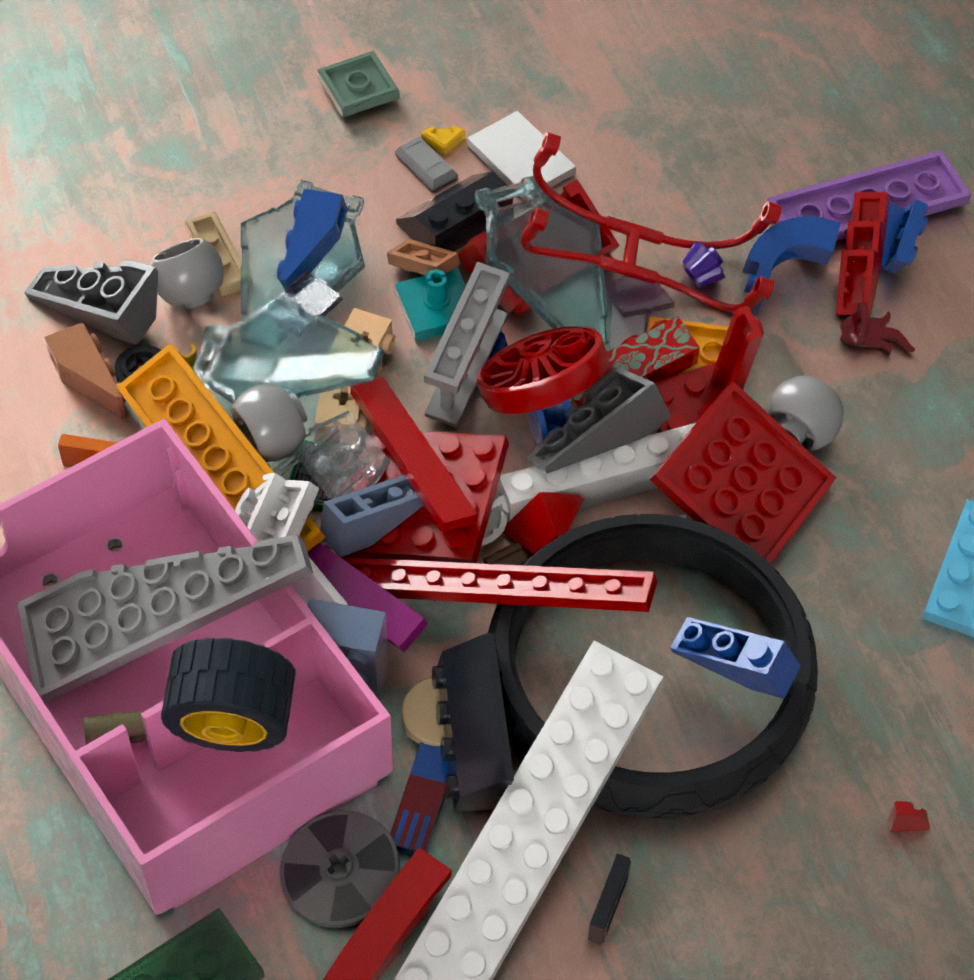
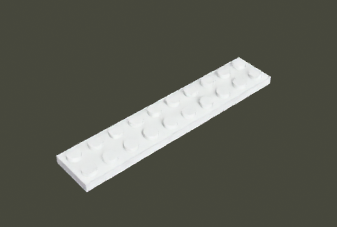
(534, 820)

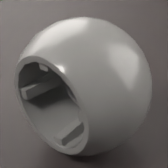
(188, 273)
(807, 411)
(270, 420)

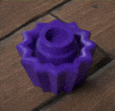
(703, 265)

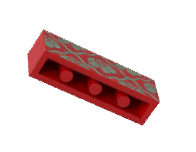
(653, 355)

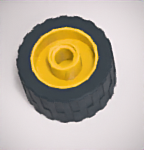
(228, 695)

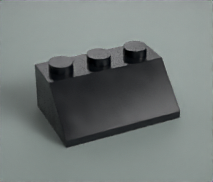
(452, 215)

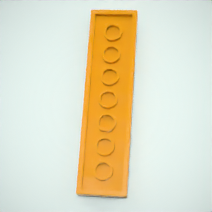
(173, 391)

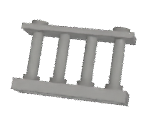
(466, 344)

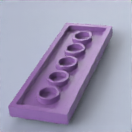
(923, 178)

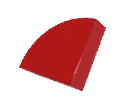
(906, 818)

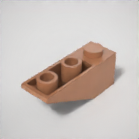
(82, 368)

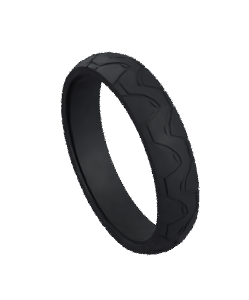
(734, 564)

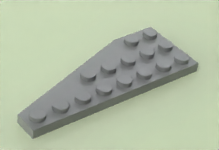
(126, 612)

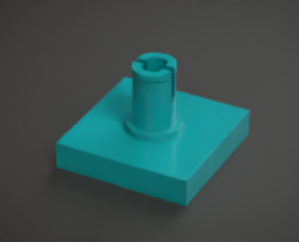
(430, 301)

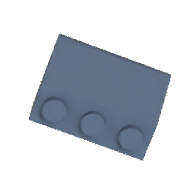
(361, 638)

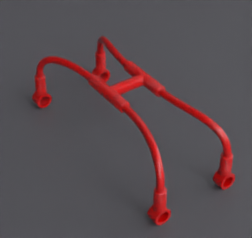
(538, 220)

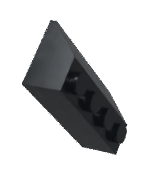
(473, 724)

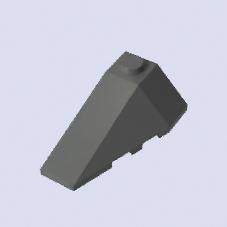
(109, 299)
(615, 413)

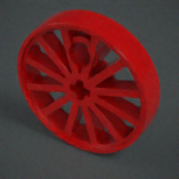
(543, 369)

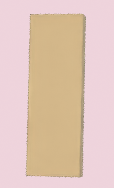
(211, 229)

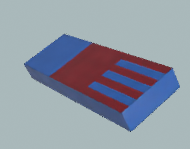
(421, 801)

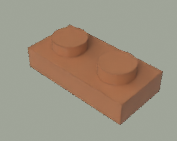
(422, 257)

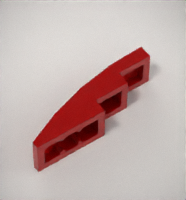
(863, 253)
(391, 920)

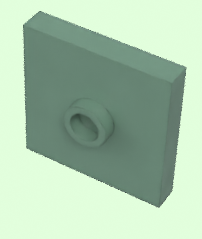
(358, 84)

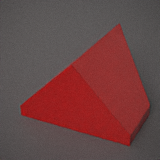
(543, 519)

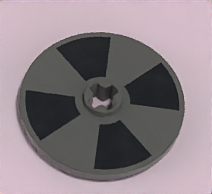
(309, 873)

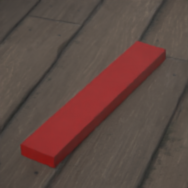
(414, 455)

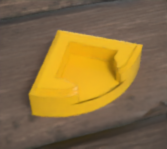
(444, 138)

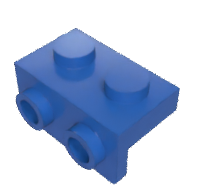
(901, 234)

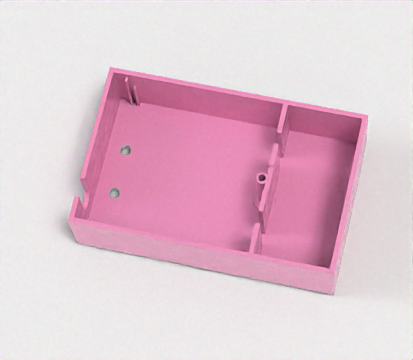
(164, 804)

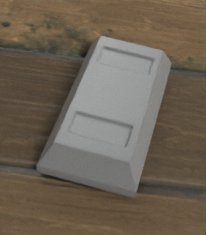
(426, 163)

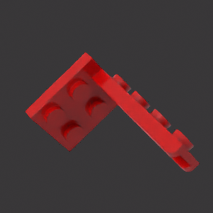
(694, 391)

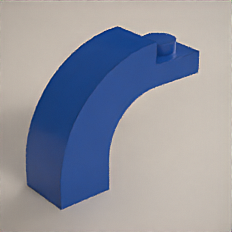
(793, 238)

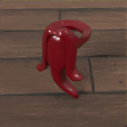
(871, 332)

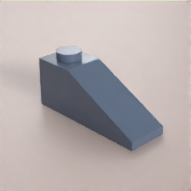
(367, 514)

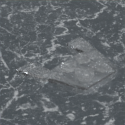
(338, 458)

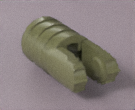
(101, 724)

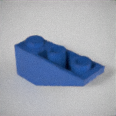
(316, 230)
(738, 655)

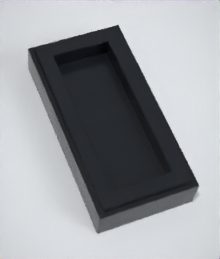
(609, 899)

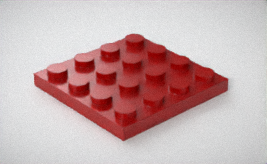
(476, 467)
(744, 474)

